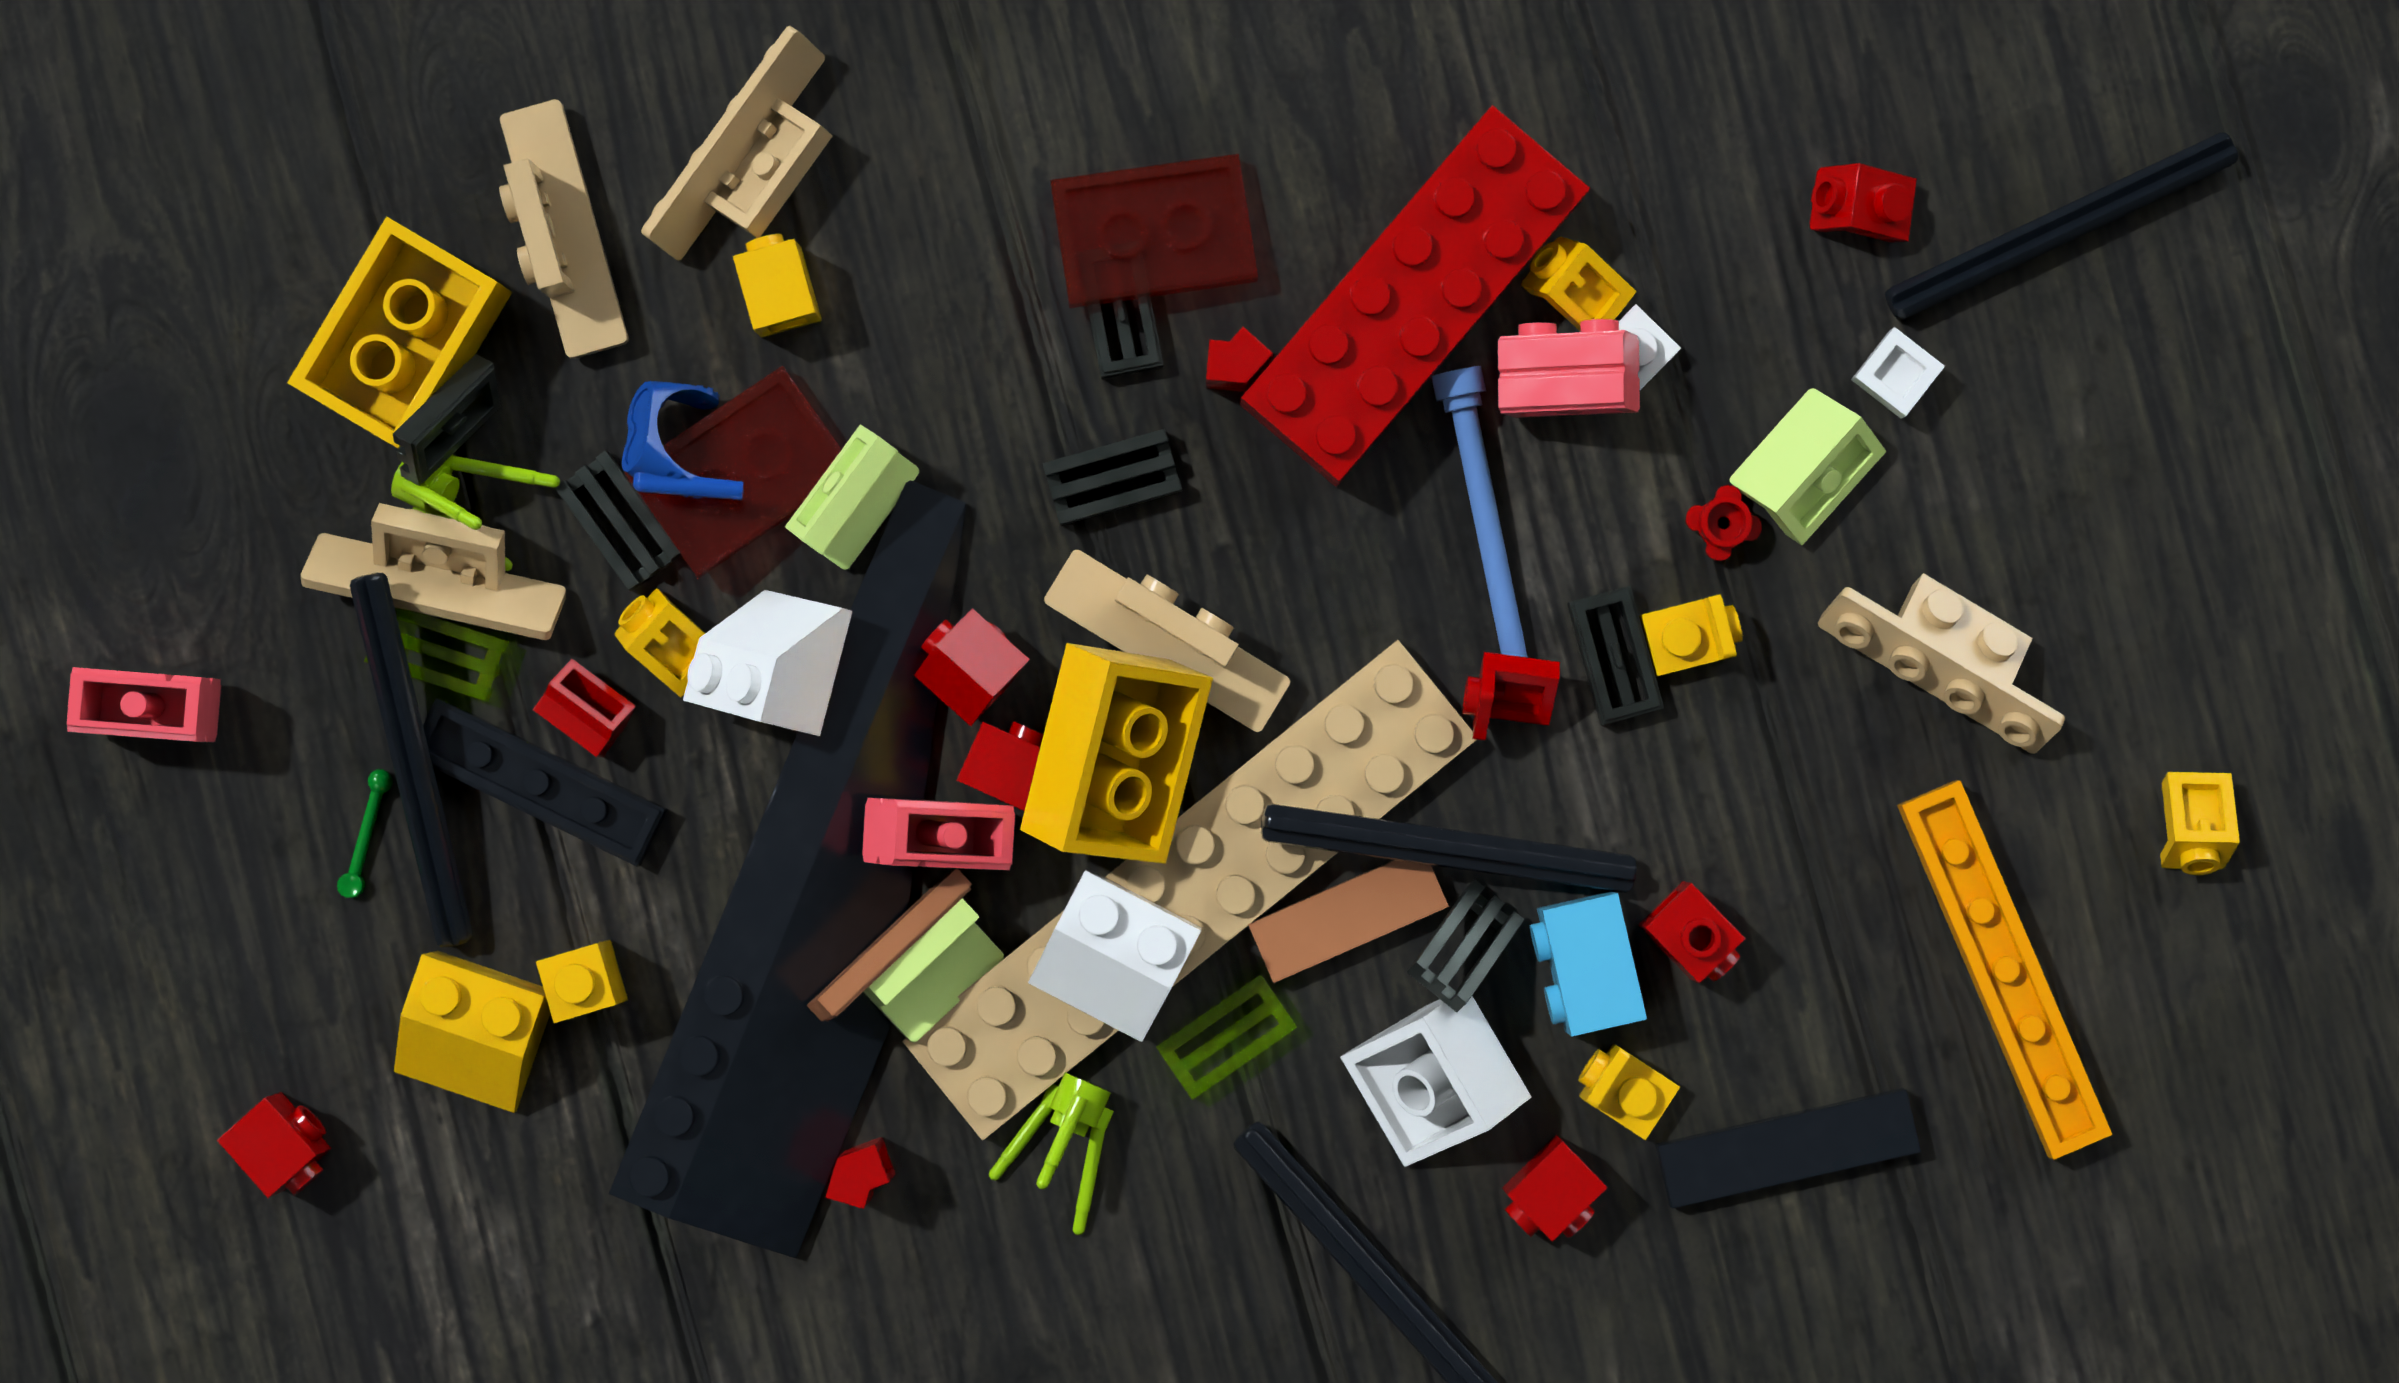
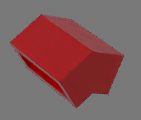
(1236, 362)
(585, 708)
(860, 1172)

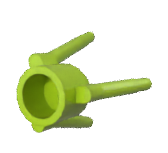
(439, 491)
(1076, 1108)

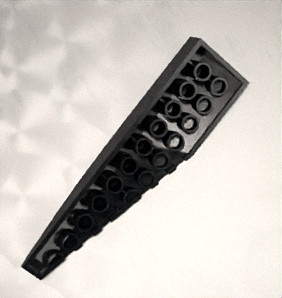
(752, 1078)

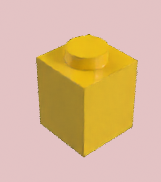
(776, 285)
(581, 981)

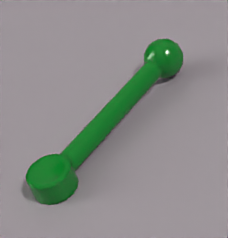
(352, 883)

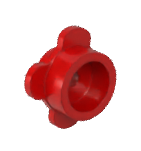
(1741, 522)

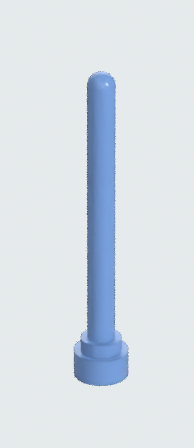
(1461, 396)

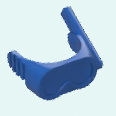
(645, 456)

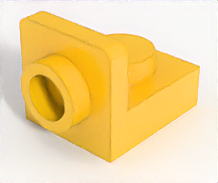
(1577, 282)
(1691, 634)
(660, 638)
(2199, 821)
(1626, 1089)

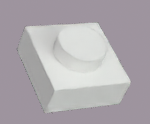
(1654, 344)
(1897, 372)

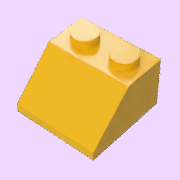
(470, 1029)

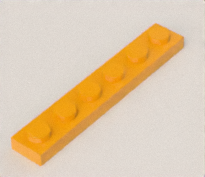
(2004, 970)

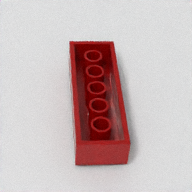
(1414, 296)

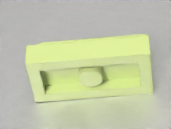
(1808, 464)
(852, 498)
(934, 972)

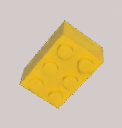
(398, 331)
(1115, 754)

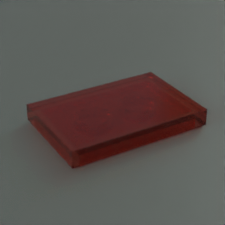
(1154, 230)
(758, 438)

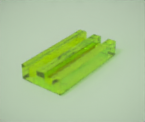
(488, 667)
(1270, 1006)

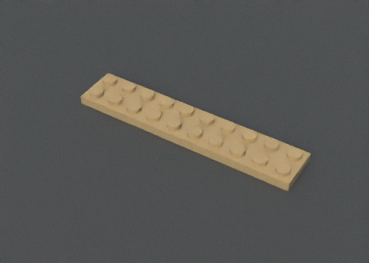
(1345, 756)

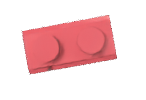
(1568, 372)
(143, 705)
(938, 834)

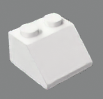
(771, 661)
(1114, 955)
(1436, 1079)

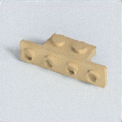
(750, 155)
(559, 229)
(438, 571)
(1147, 623)
(1951, 653)

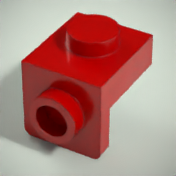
(1863, 202)
(1511, 690)

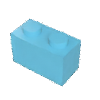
(1589, 964)

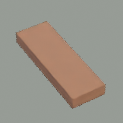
(1346, 916)
(890, 945)

